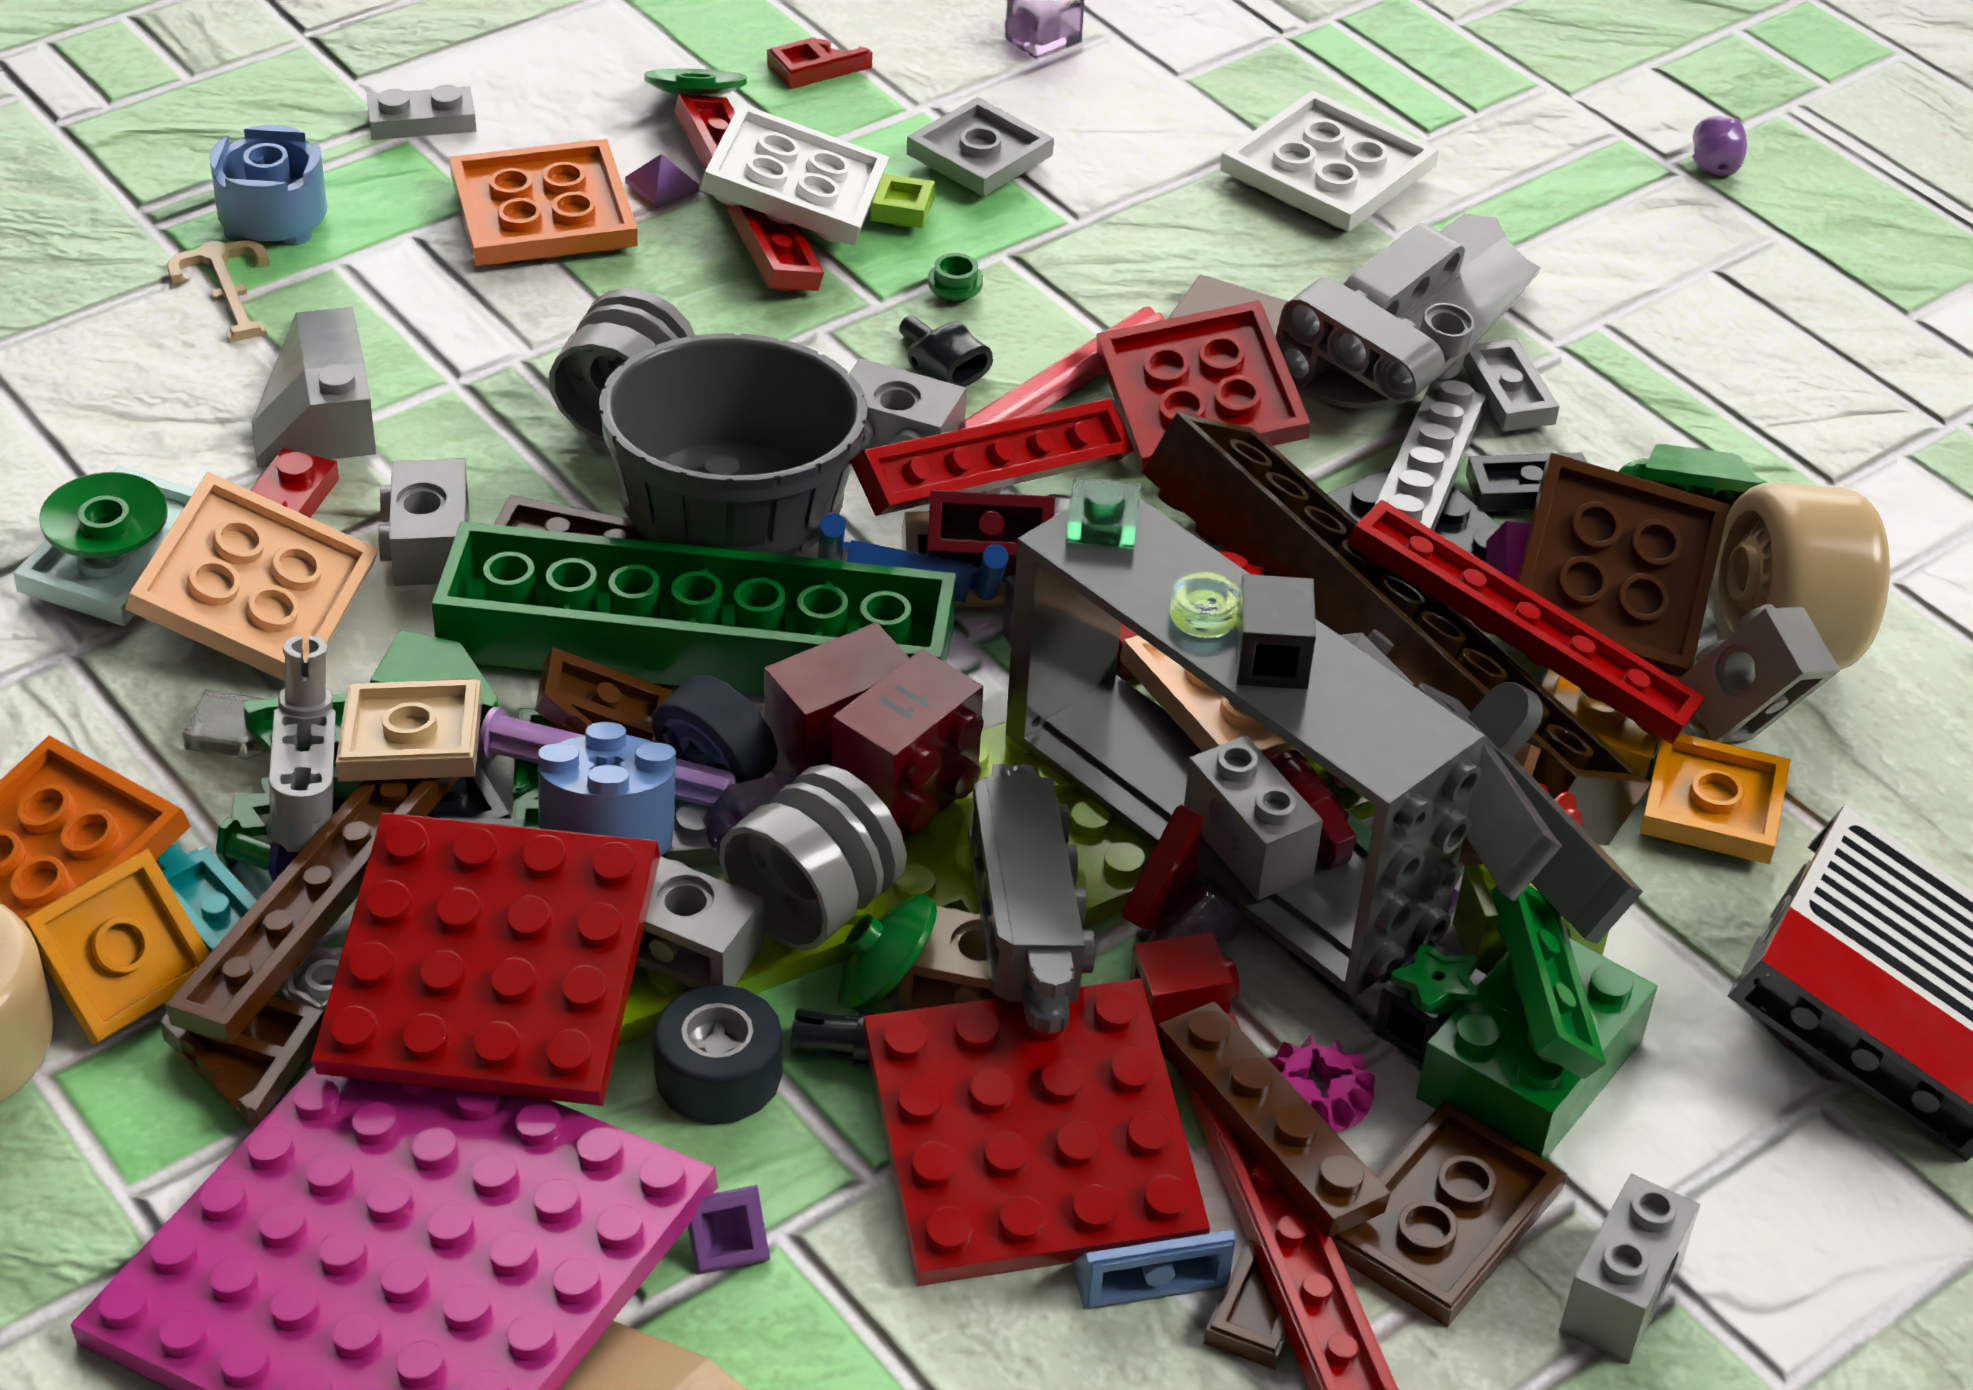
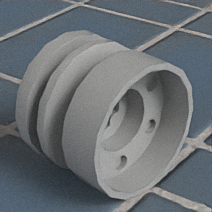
(608, 335)
(815, 855)

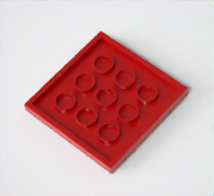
(488, 959)
(1027, 1140)

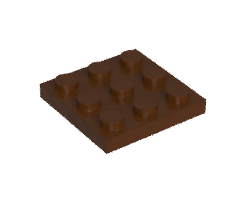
(1625, 557)

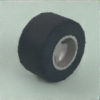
(718, 1053)

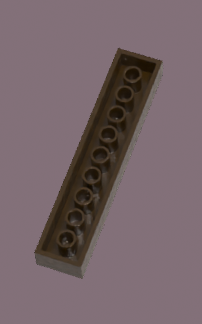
(1280, 520)

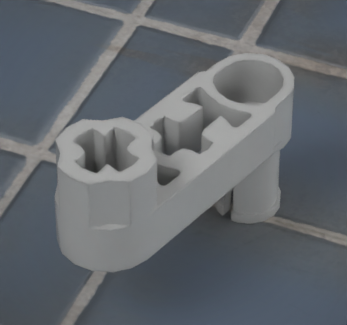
(305, 717)

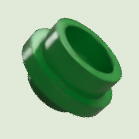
(955, 277)

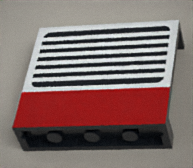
(1877, 976)

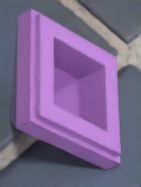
(661, 182)
(728, 1231)

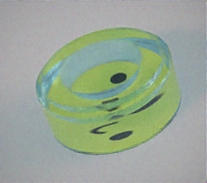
(1204, 604)

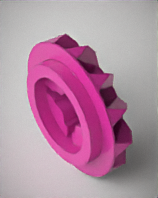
(1350, 1085)

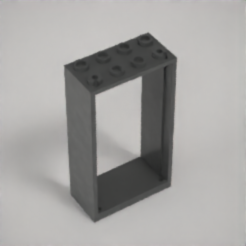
(1134, 758)

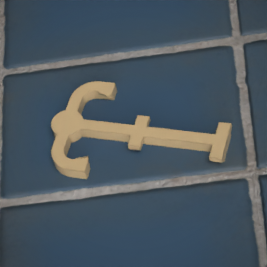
(215, 255)

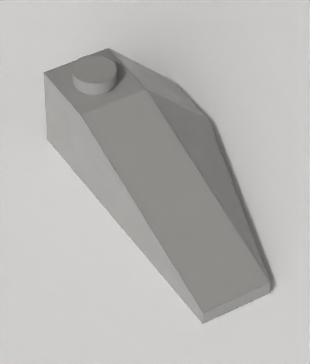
(317, 392)

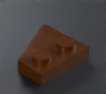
(583, 692)
(259, 1062)

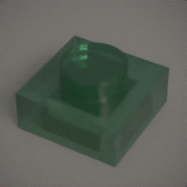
(1103, 512)

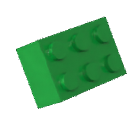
(1494, 1075)

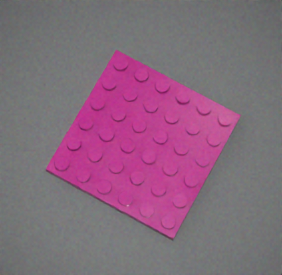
(399, 1246)

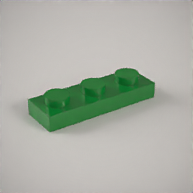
(1548, 982)

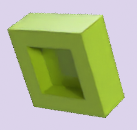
(902, 201)

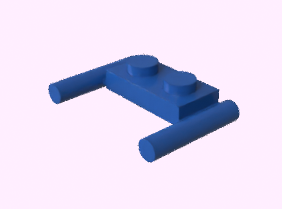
(983, 580)

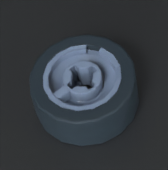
(716, 728)

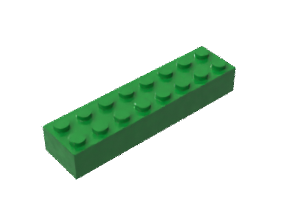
(671, 606)

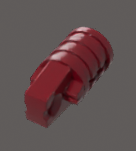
(1336, 836)

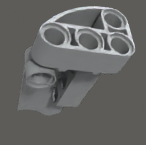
(1402, 314)

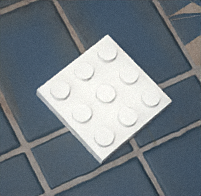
(1329, 160)
(794, 174)

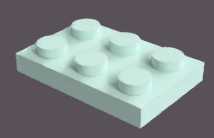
(97, 584)

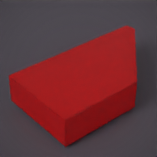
(815, 61)
(1167, 871)

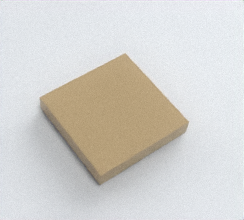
(409, 730)

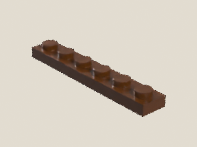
(294, 911)

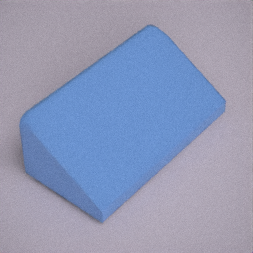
(1154, 1269)

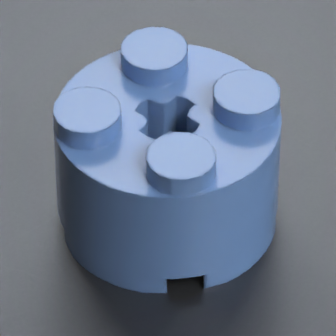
(269, 185)
(608, 785)

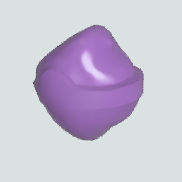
(1719, 145)

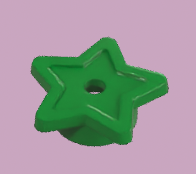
(1438, 981)

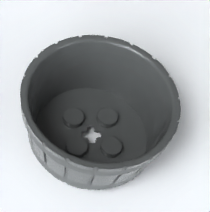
(732, 441)

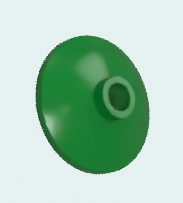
(695, 81)
(103, 514)
(884, 951)

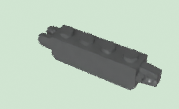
(1028, 895)

